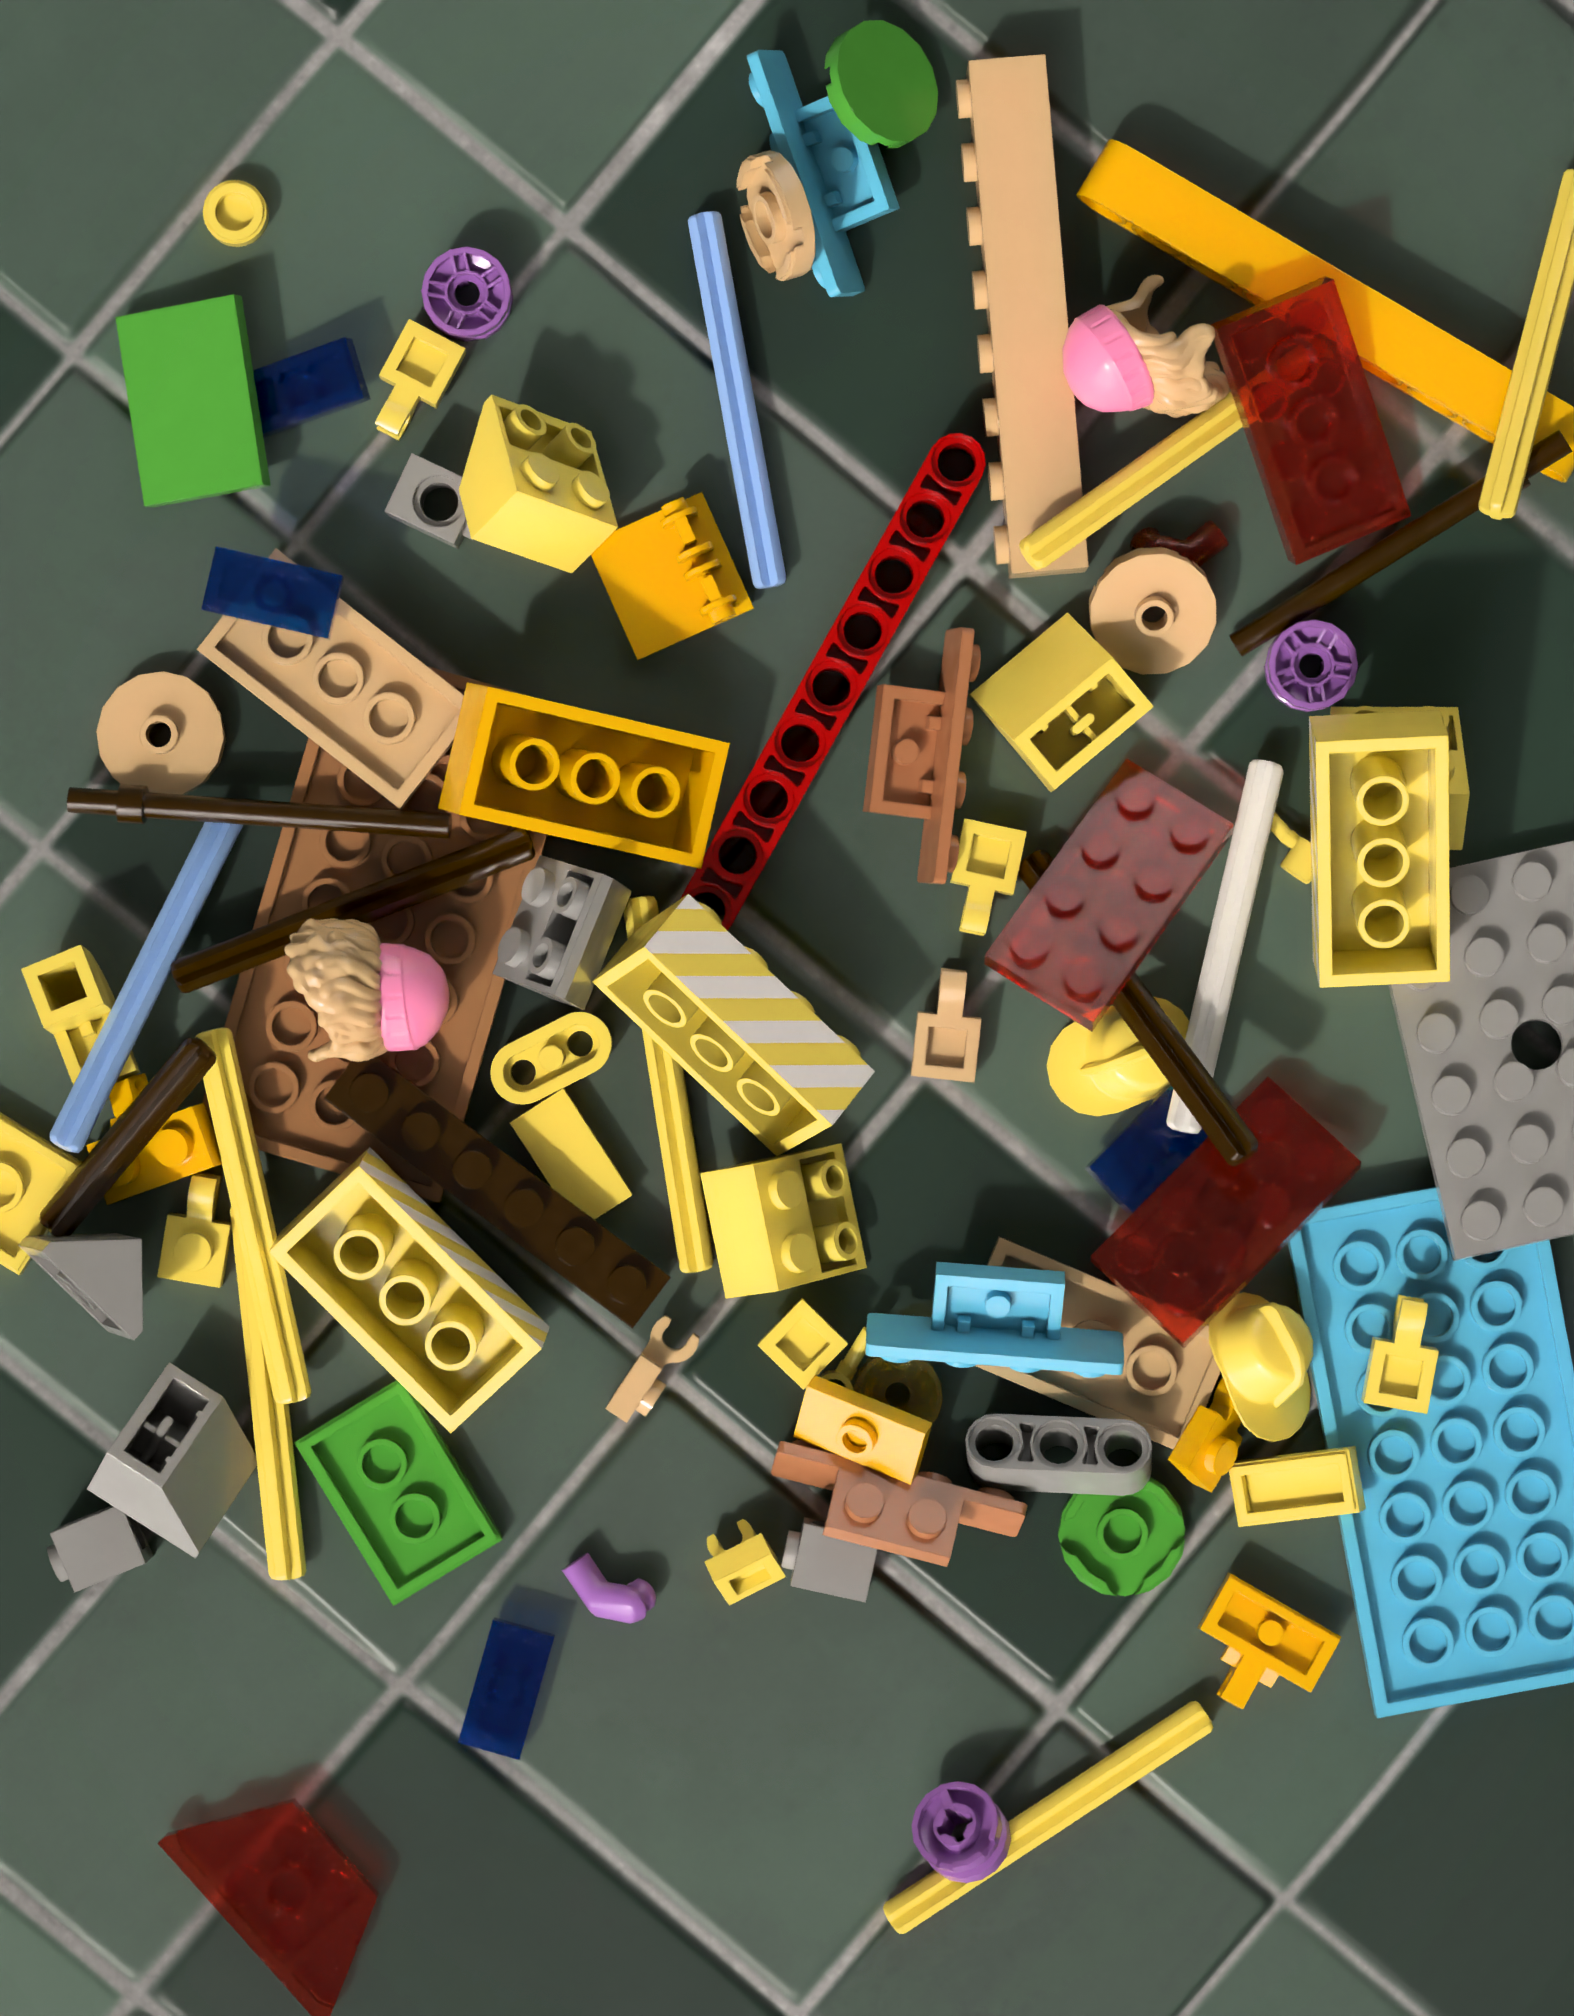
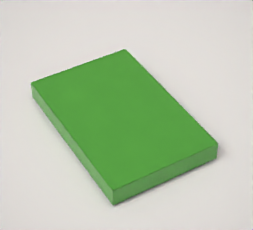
(193, 401)
(398, 1491)

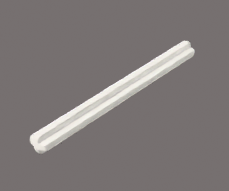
(1229, 925)

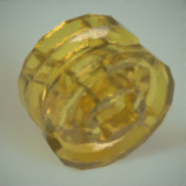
(917, 1375)

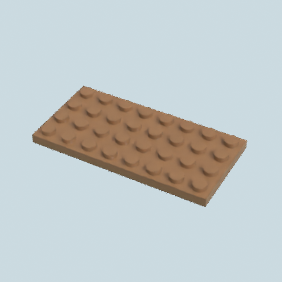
(458, 929)

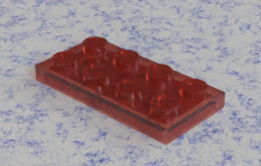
(1310, 420)
(1109, 894)
(1222, 1222)

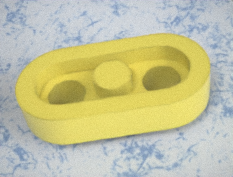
(550, 1054)

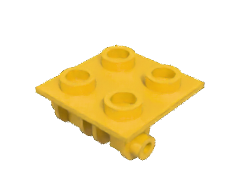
(670, 576)

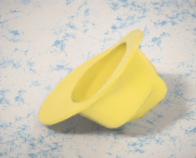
(1107, 1067)
(1264, 1364)

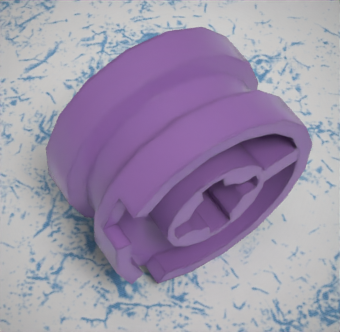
(458, 269)
(1337, 668)
(985, 1835)

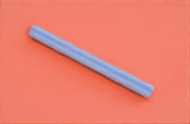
(737, 399)
(143, 986)

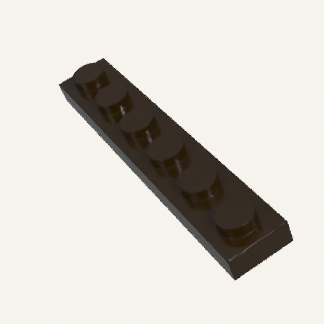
(498, 1188)

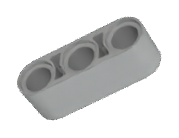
(1034, 1434)

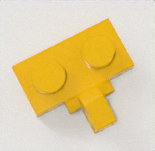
(177, 1150)
(1264, 1641)

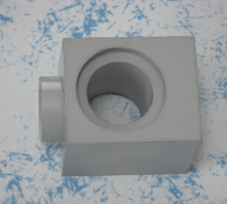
(409, 496)
(97, 1548)
(827, 1562)

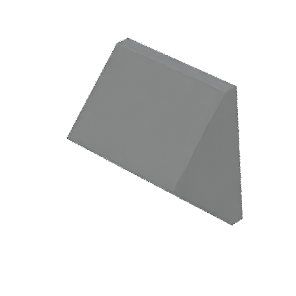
(98, 1273)

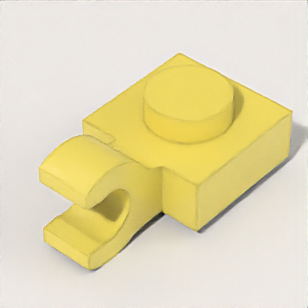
(419, 370)
(986, 864)
(195, 1243)
(1401, 1369)

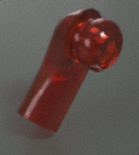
(1197, 547)

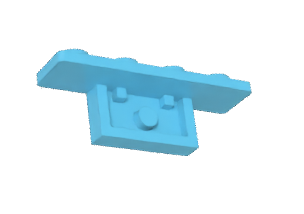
(838, 172)
(996, 1320)

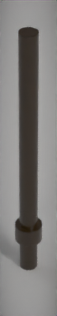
(1384, 553)
(137, 804)

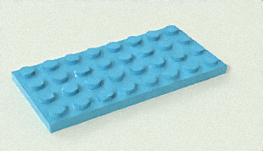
(1467, 1507)

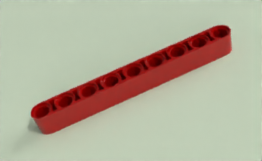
(839, 656)

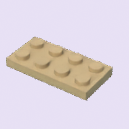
(348, 694)
(1159, 1377)

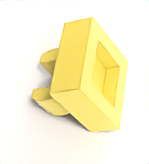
(802, 1343)
(743, 1567)

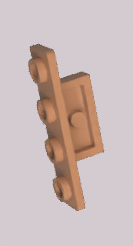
(919, 753)
(892, 1514)

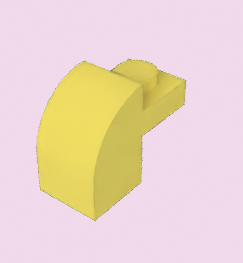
(73, 1005)

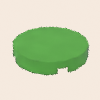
(881, 84)
(1122, 1541)

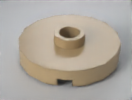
(777, 215)
(1147, 580)
(195, 733)

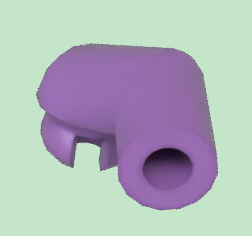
(607, 1599)

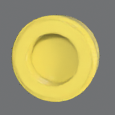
(235, 213)

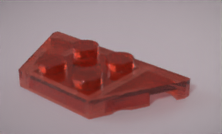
(282, 1893)

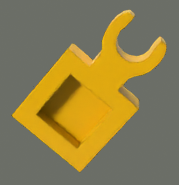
(1209, 1442)

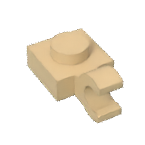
(947, 1040)
(640, 1386)

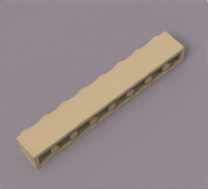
(1023, 303)

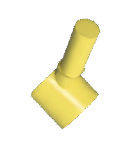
(1298, 859)
(848, 1366)

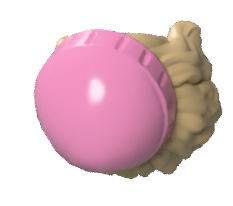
(1126, 365)
(365, 990)

